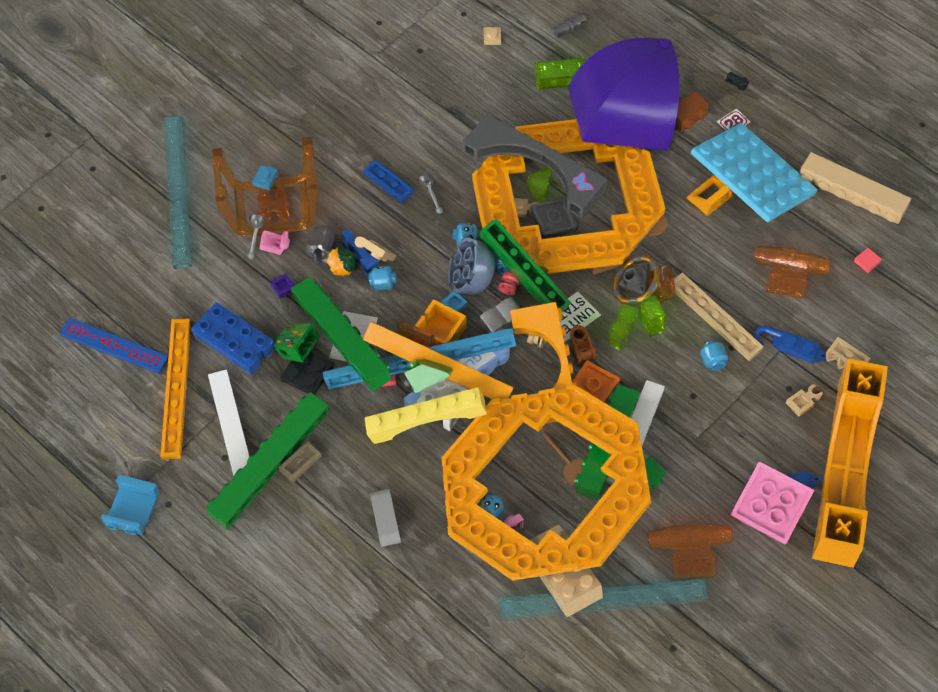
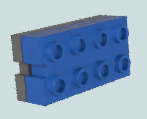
(234, 340)

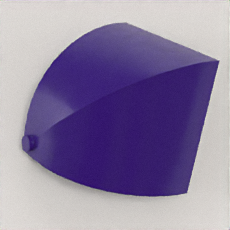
(628, 94)

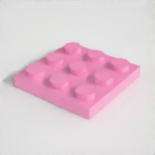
(772, 503)

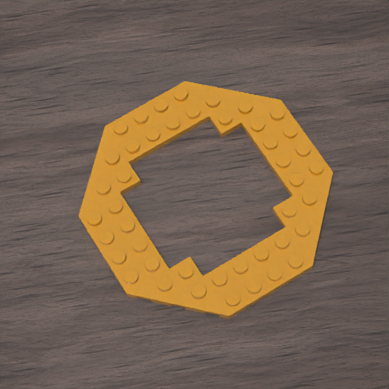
(580, 251)
(600, 529)

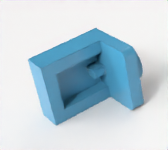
(265, 177)

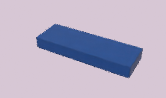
(388, 181)

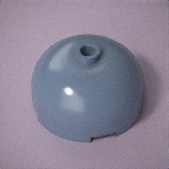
(478, 267)

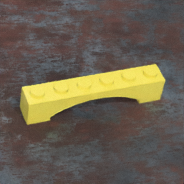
(457, 405)

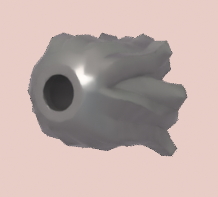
(321, 243)

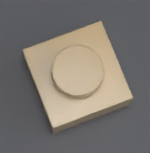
(492, 35)

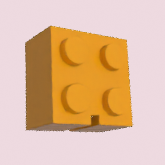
(442, 322)

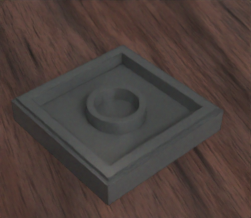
(553, 217)

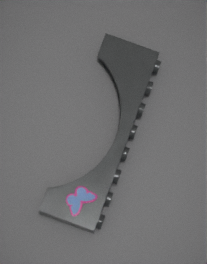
(497, 138)

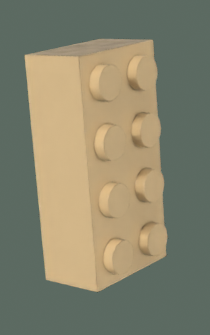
(573, 588)

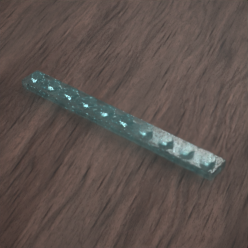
(177, 193)
(613, 599)

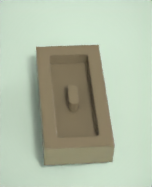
(300, 462)

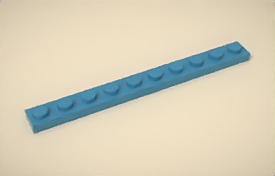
(456, 350)

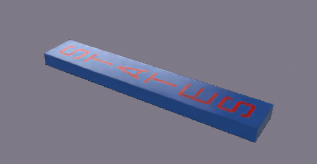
(114, 346)

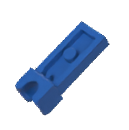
(367, 261)

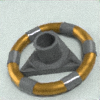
(636, 279)

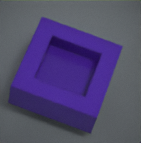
(282, 286)

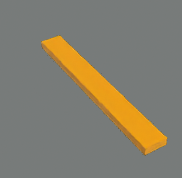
(412, 351)
(176, 389)

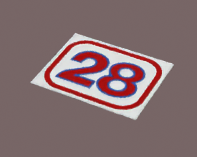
(733, 119)

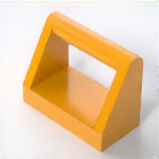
(713, 202)

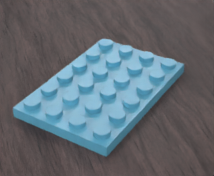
(754, 172)

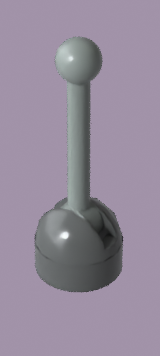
(427, 182)
(257, 222)

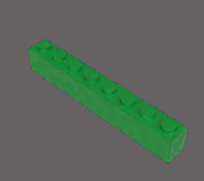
(341, 334)
(265, 463)

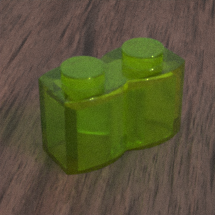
(652, 315)
(622, 326)

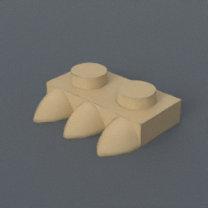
(842, 351)

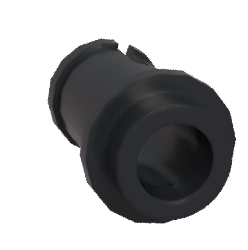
(741, 83)

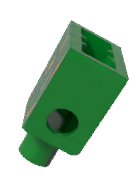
(296, 341)

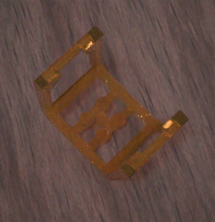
(307, 189)

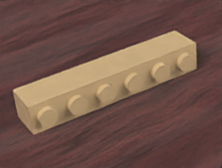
(855, 188)

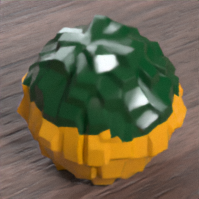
(341, 261)

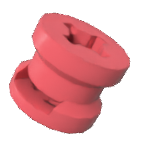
(508, 284)

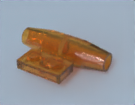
(790, 269)
(691, 547)

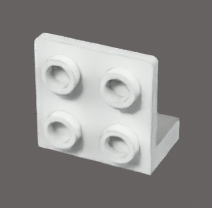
(442, 389)

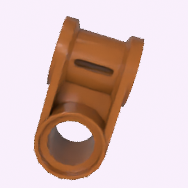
(582, 348)

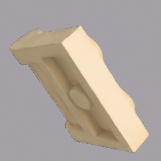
(377, 250)

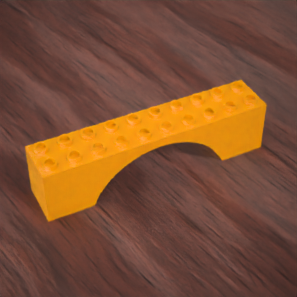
(842, 504)

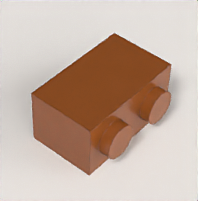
(690, 110)

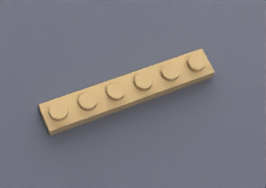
(717, 317)

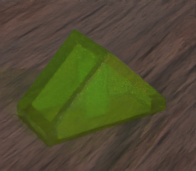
(538, 183)

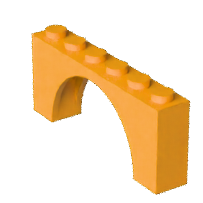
(545, 323)

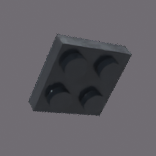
(308, 374)

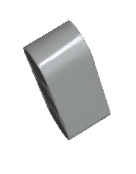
(385, 517)

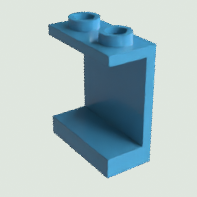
(131, 505)

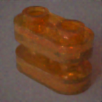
(666, 287)

